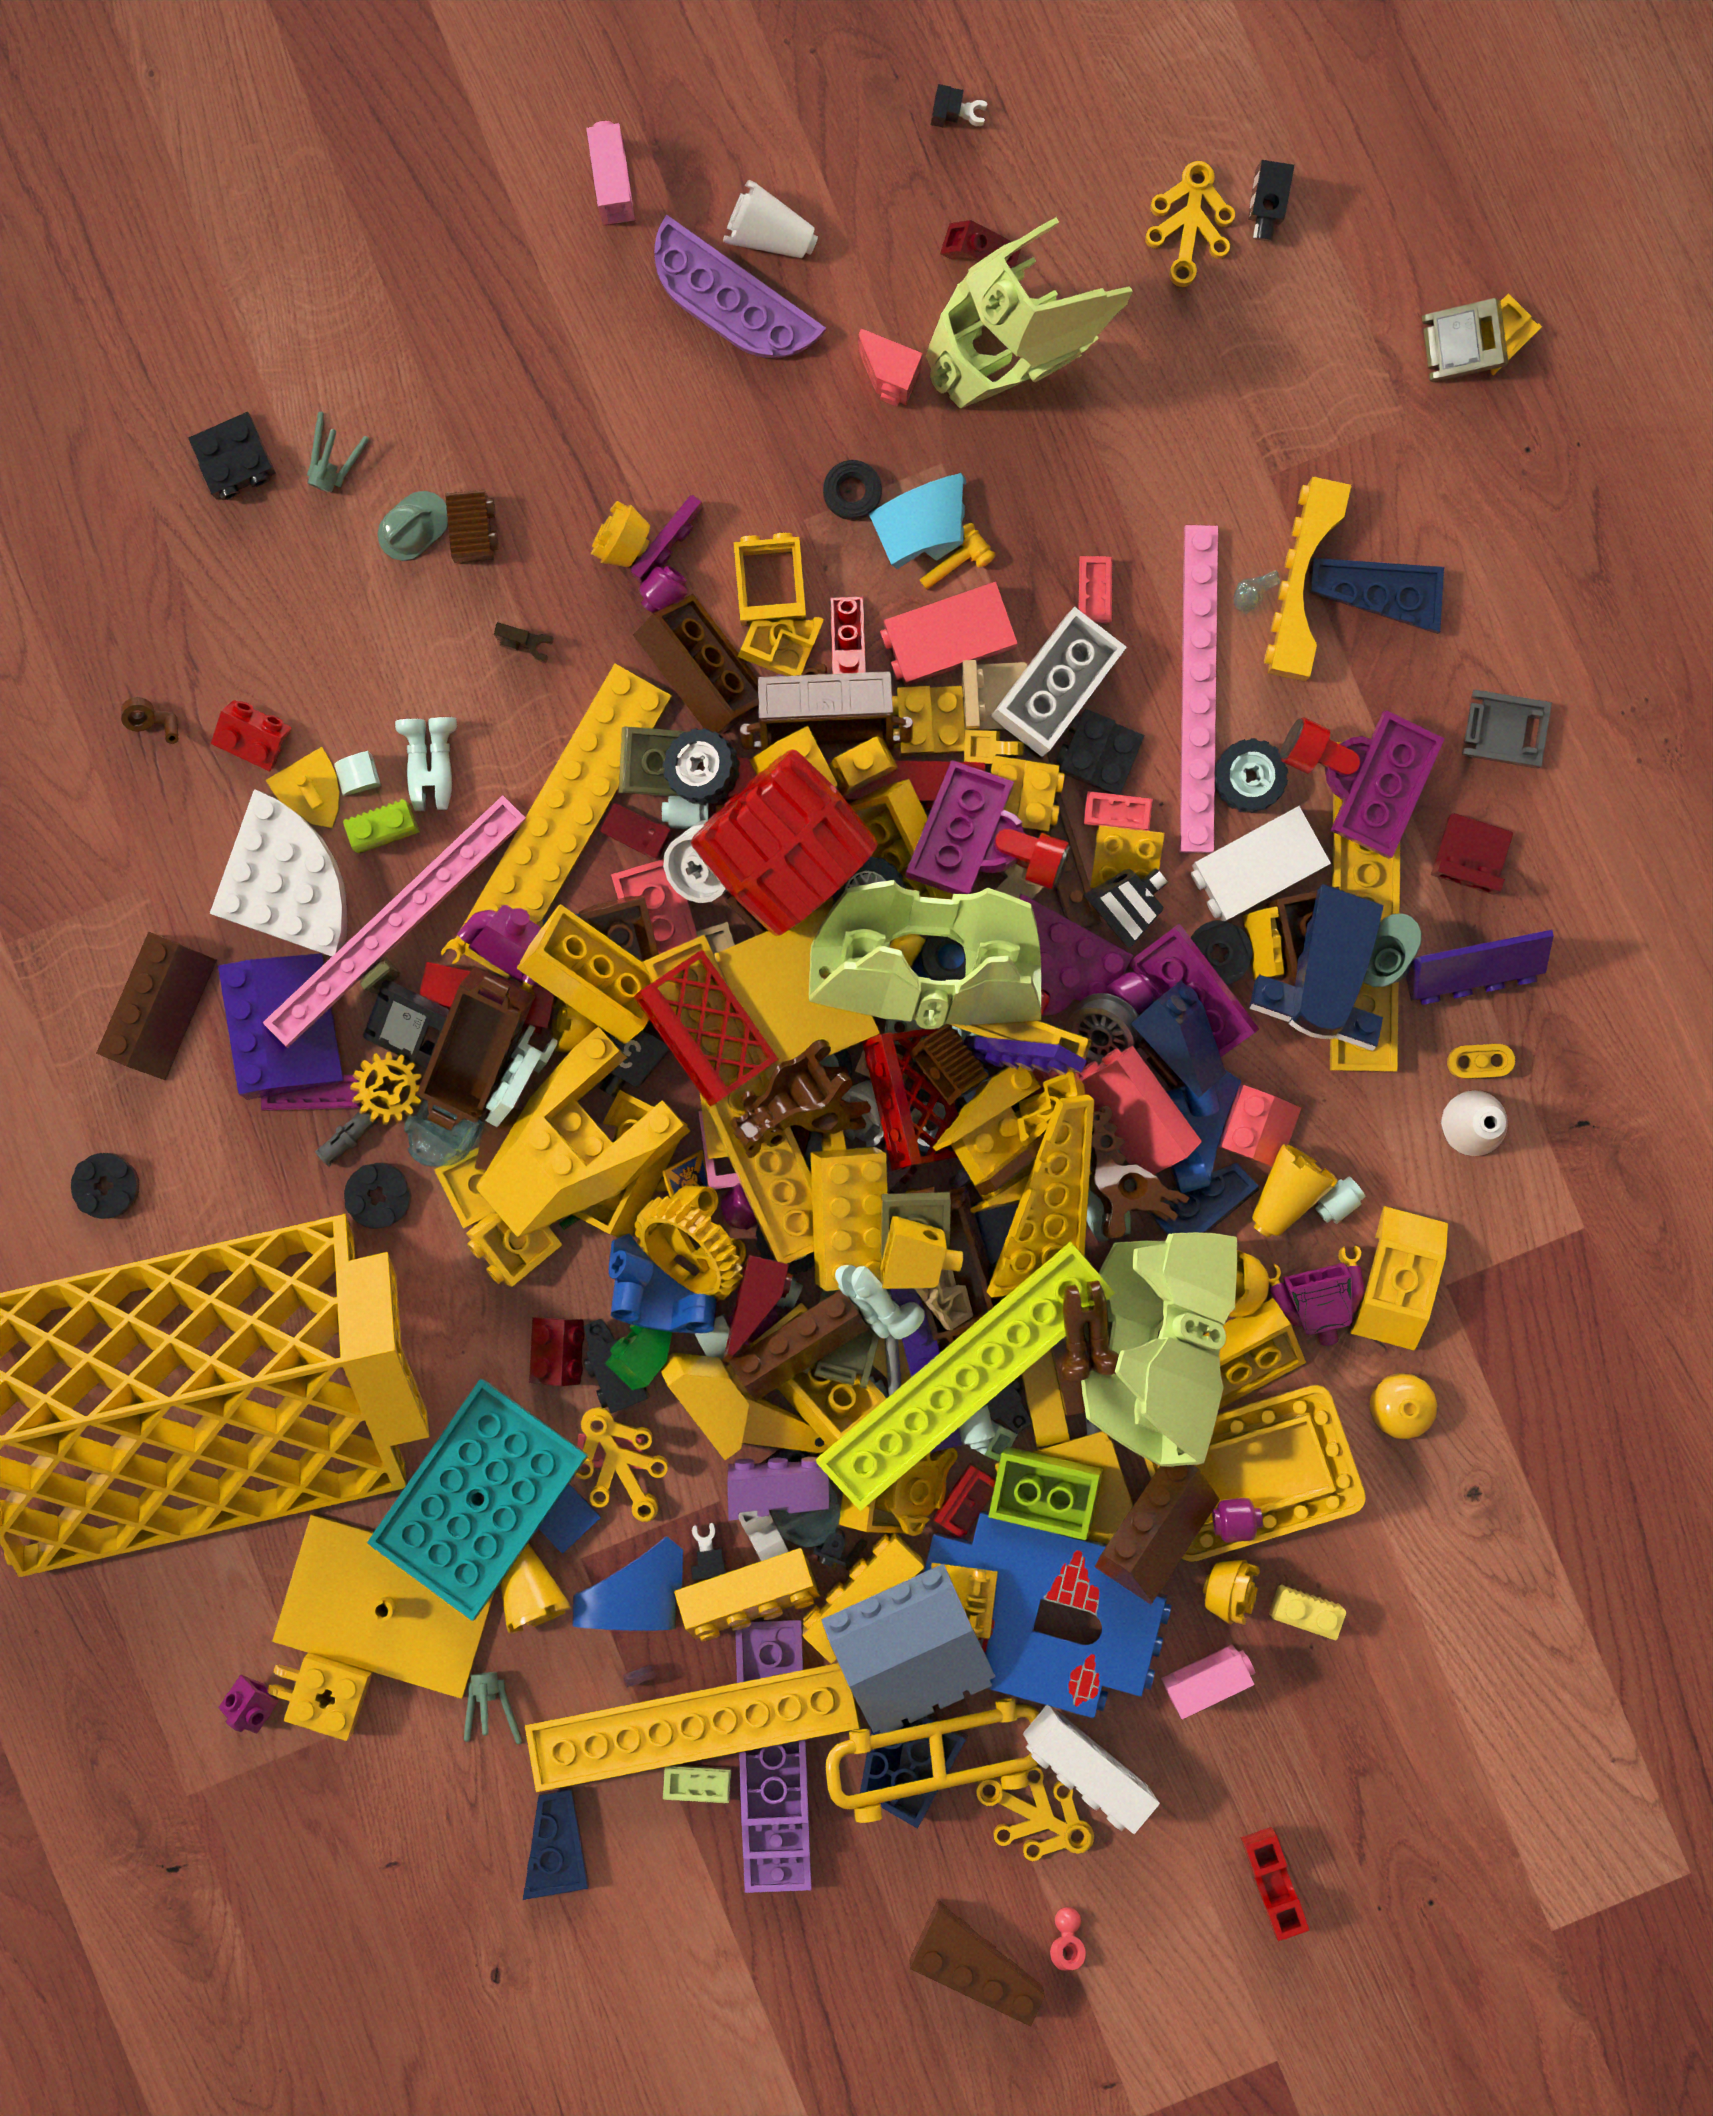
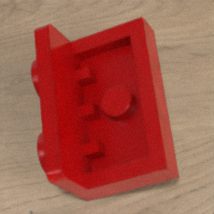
(250, 734)

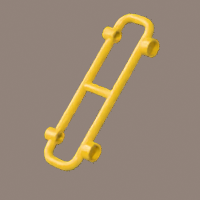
(867, 1804)

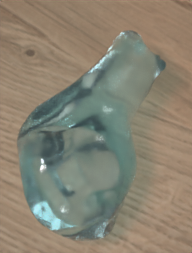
(1251, 591)

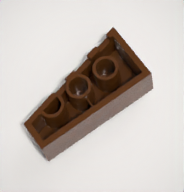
(974, 1967)

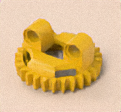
(663, 1235)

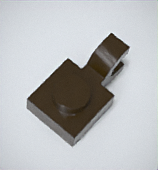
(513, 638)

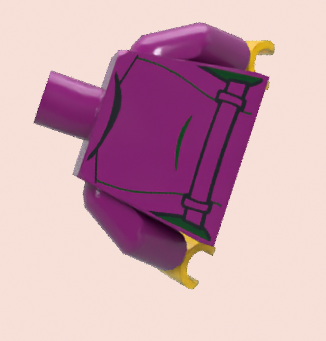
(1321, 1297)

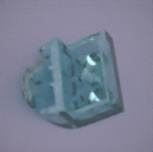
(436, 1145)
(809, 1527)

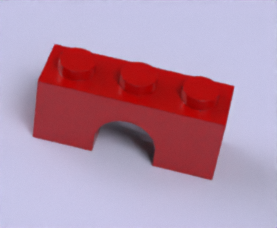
(1274, 1884)

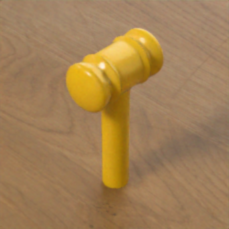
(973, 546)

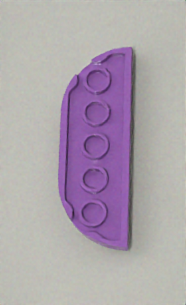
(729, 297)

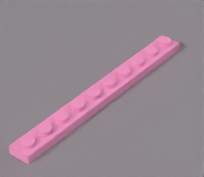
(1198, 689)
(394, 922)

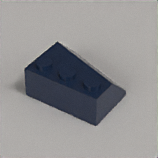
(906, 1764)

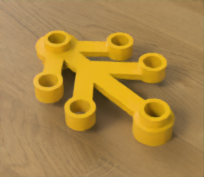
(1192, 218)
(618, 1459)
(1040, 1818)

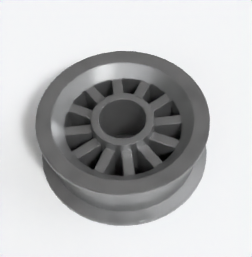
(1107, 1023)

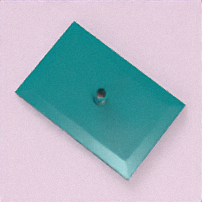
(441, 1526)

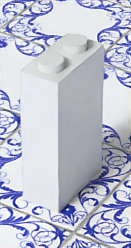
(1259, 864)

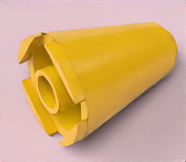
(1290, 1191)
(530, 1593)

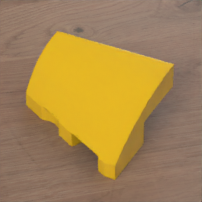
(780, 644)
(1265, 942)
(1038, 1109)

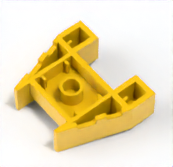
(989, 1133)

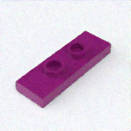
(676, 529)
(316, 1098)

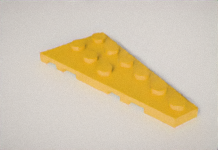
(1053, 1199)

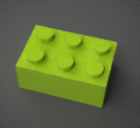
(1045, 1493)

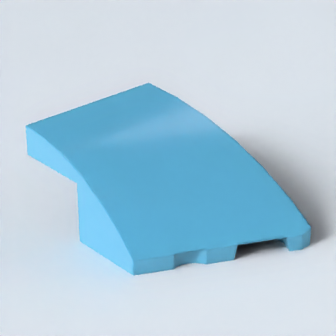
(922, 521)

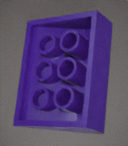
(1479, 966)
(260, 1060)

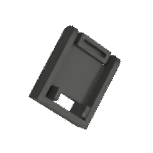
(1500, 728)

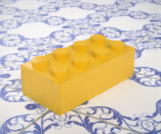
(847, 1211)
(888, 1566)
(747, 1595)

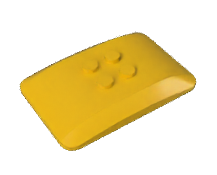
(1286, 1459)

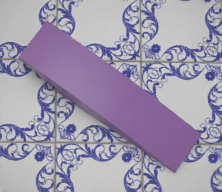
(773, 1776)

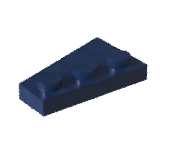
(1210, 1204)
(556, 1848)

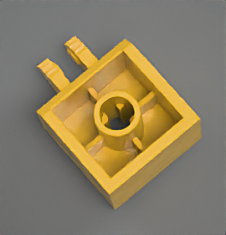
(308, 1706)

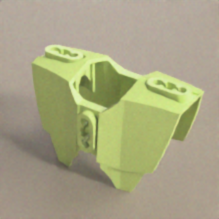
(1038, 330)
(877, 981)
(1168, 1386)

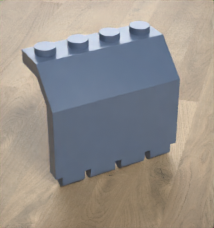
(908, 1650)

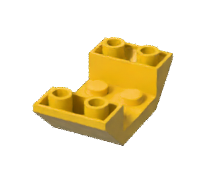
(1402, 1279)

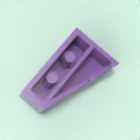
(776, 1486)

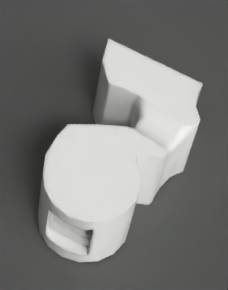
(763, 1535)

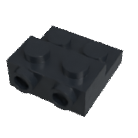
(232, 457)
(1099, 752)

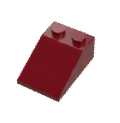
(759, 1292)

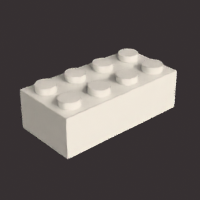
(1058, 681)
(1091, 1769)

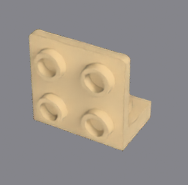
(985, 689)

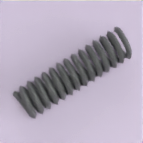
(849, 1557)

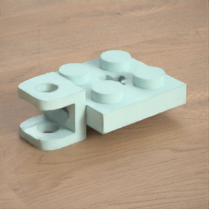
(516, 1075)

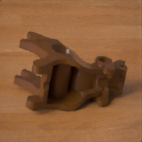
(802, 1095)
(1123, 1186)

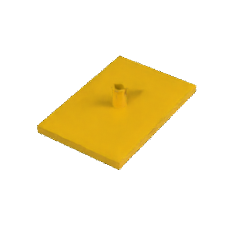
(338, 1615)

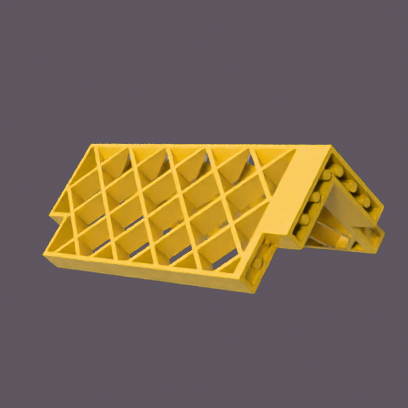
(370, 1352)

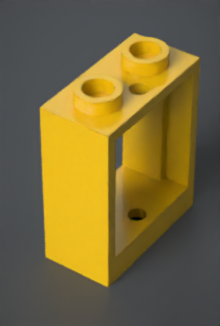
(754, 546)

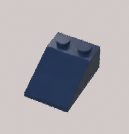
(1183, 1037)

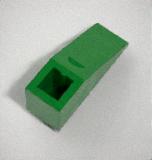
(639, 1356)

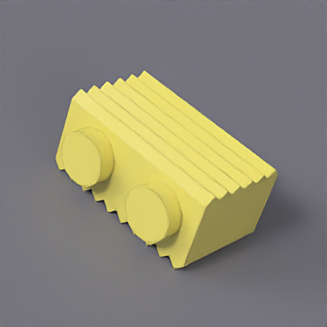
(1307, 1612)

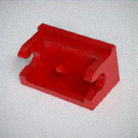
(966, 1500)

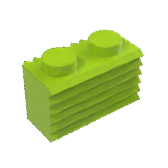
(381, 826)

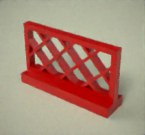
(683, 1045)
(895, 1101)

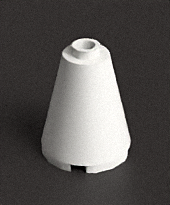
(769, 225)
(1474, 1123)

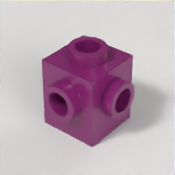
(248, 1705)

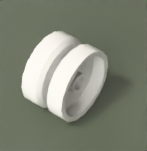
(687, 870)

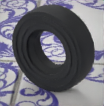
(846, 470)
(931, 962)

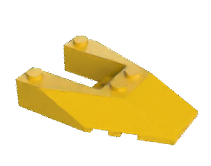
(560, 1157)

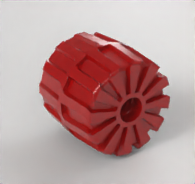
(784, 843)

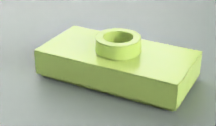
(697, 1783)

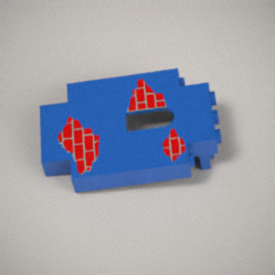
(1062, 1571)

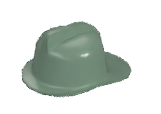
(413, 525)
(1393, 951)

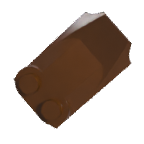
(626, 924)

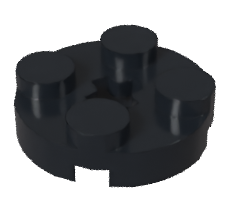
(1229, 937)
(116, 1170)
(360, 1204)

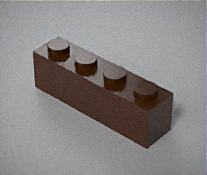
(798, 1345)

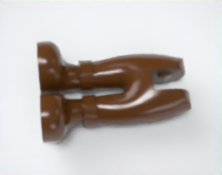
(1102, 1359)

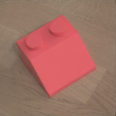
(889, 366)
(1258, 1125)

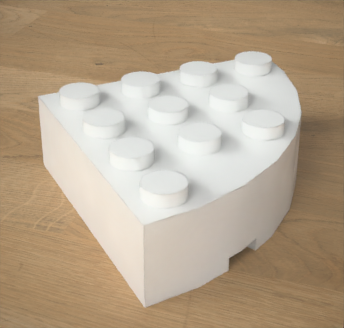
(283, 879)

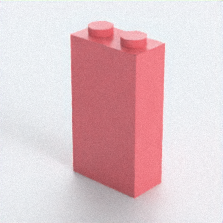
(947, 632)
(1141, 1109)

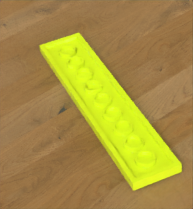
(958, 1380)

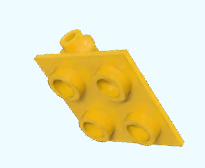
(1125, 849)
(977, 1595)

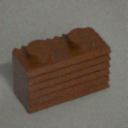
(470, 526)
(949, 1064)

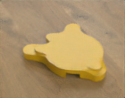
(920, 1490)

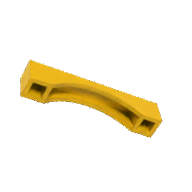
(1294, 645)
(1032, 1032)

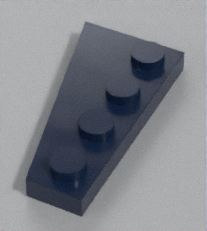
(1386, 589)

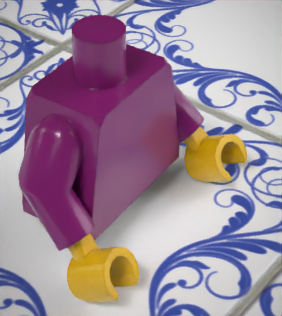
(498, 938)

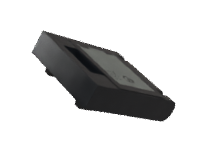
(401, 1022)

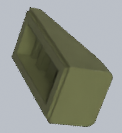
(380, 972)

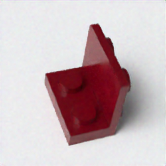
(1472, 854)

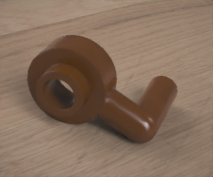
(147, 716)

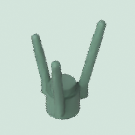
(323, 474)
(483, 1689)

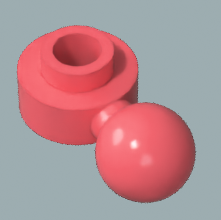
(1068, 1922)

